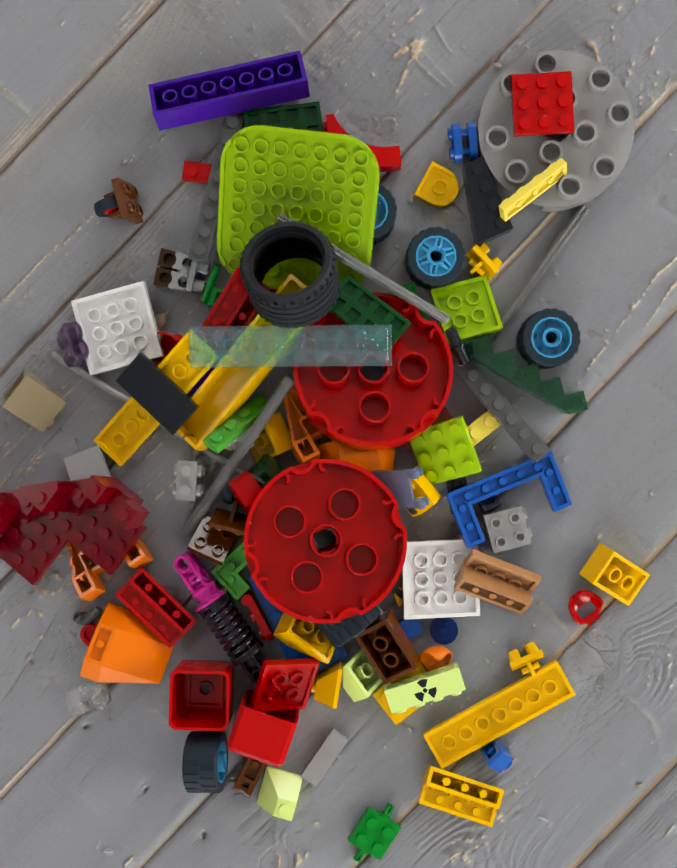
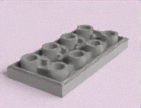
(86, 464)

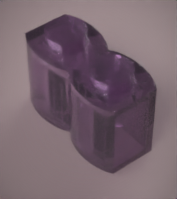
(72, 343)

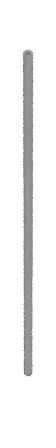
(123, 398)

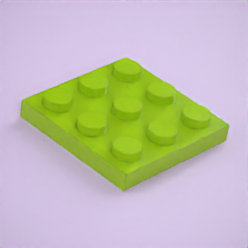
(470, 307)
(446, 451)

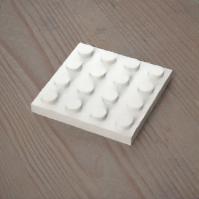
(118, 327)
(430, 580)

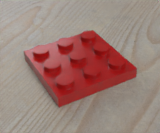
(542, 103)
(284, 684)

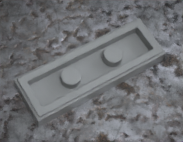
(324, 757)

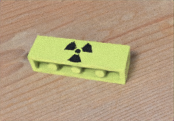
(424, 688)

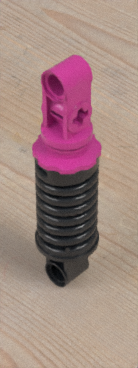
(217, 607)

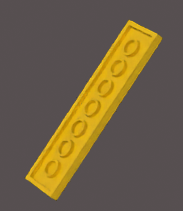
(132, 422)
(498, 714)

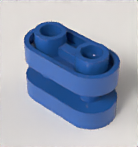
(454, 134)

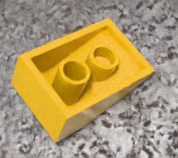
(614, 574)
(304, 637)

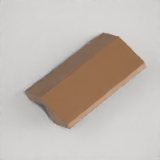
(496, 581)

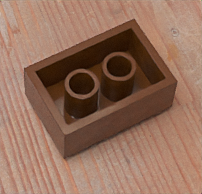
(388, 648)

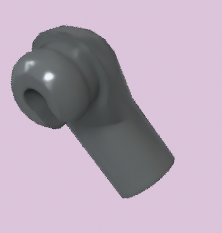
(86, 618)

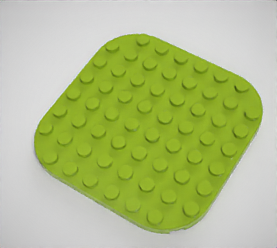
(307, 177)

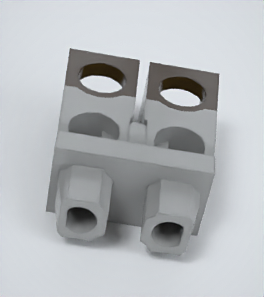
(186, 276)

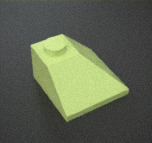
(360, 677)
(279, 792)

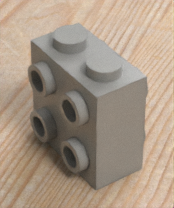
(189, 479)
(507, 528)

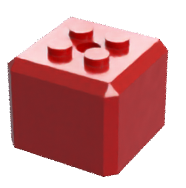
(199, 710)
(262, 734)

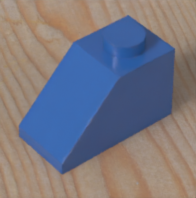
(497, 756)

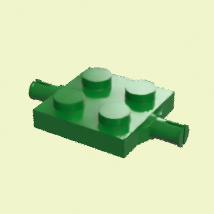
(374, 832)

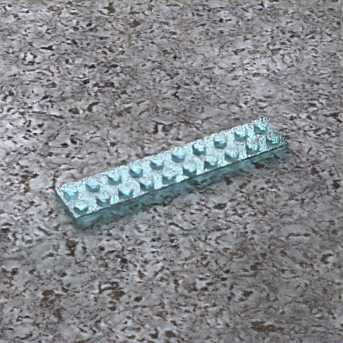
(290, 347)

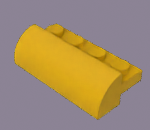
(460, 795)

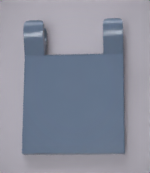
(400, 486)

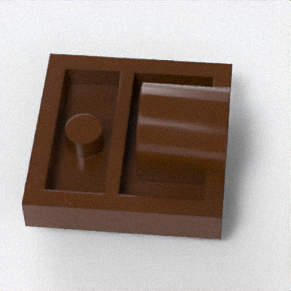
(211, 543)

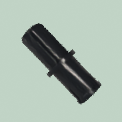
(457, 345)

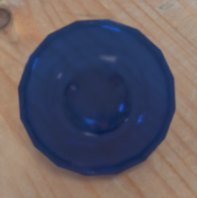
(443, 630)

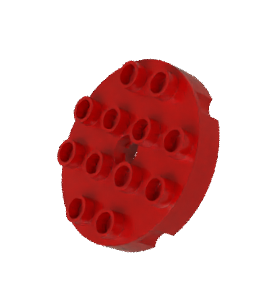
(384, 410)
(337, 581)

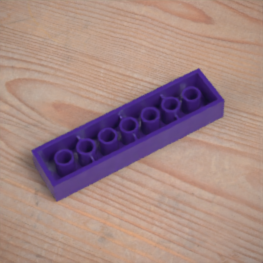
(229, 90)

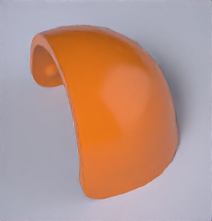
(435, 657)

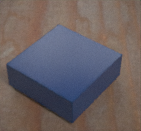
(411, 627)

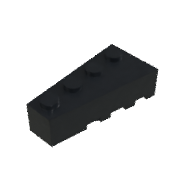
(483, 203)

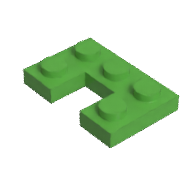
(230, 575)

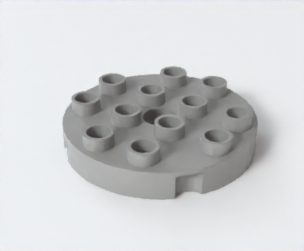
(592, 152)

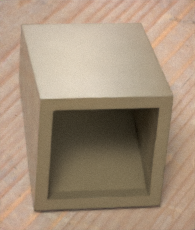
(33, 401)

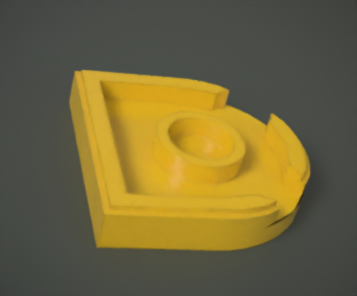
(438, 186)

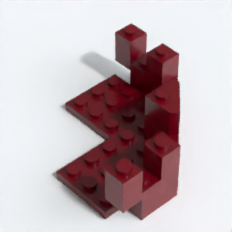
(91, 513)

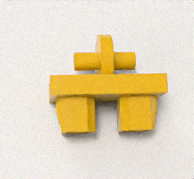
(481, 262)
(533, 655)

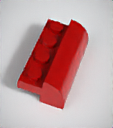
(233, 305)
(155, 607)

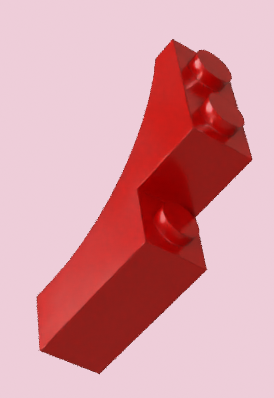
(387, 157)

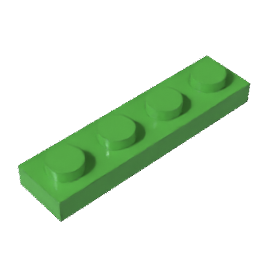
(236, 424)

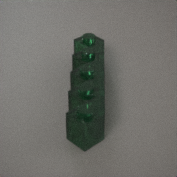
(526, 376)

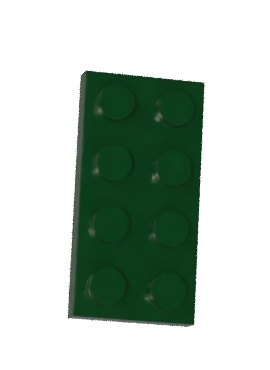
(298, 116)
(361, 307)

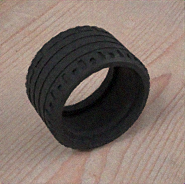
(285, 242)

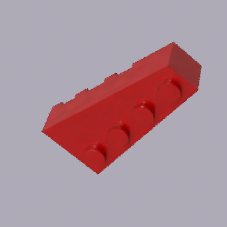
(245, 489)

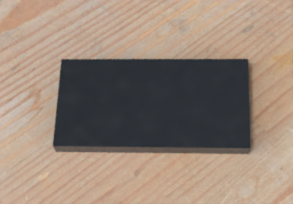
(157, 393)

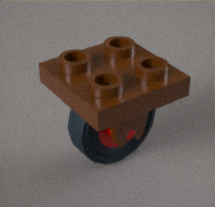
(120, 203)

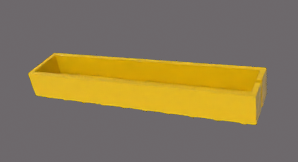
(228, 387)

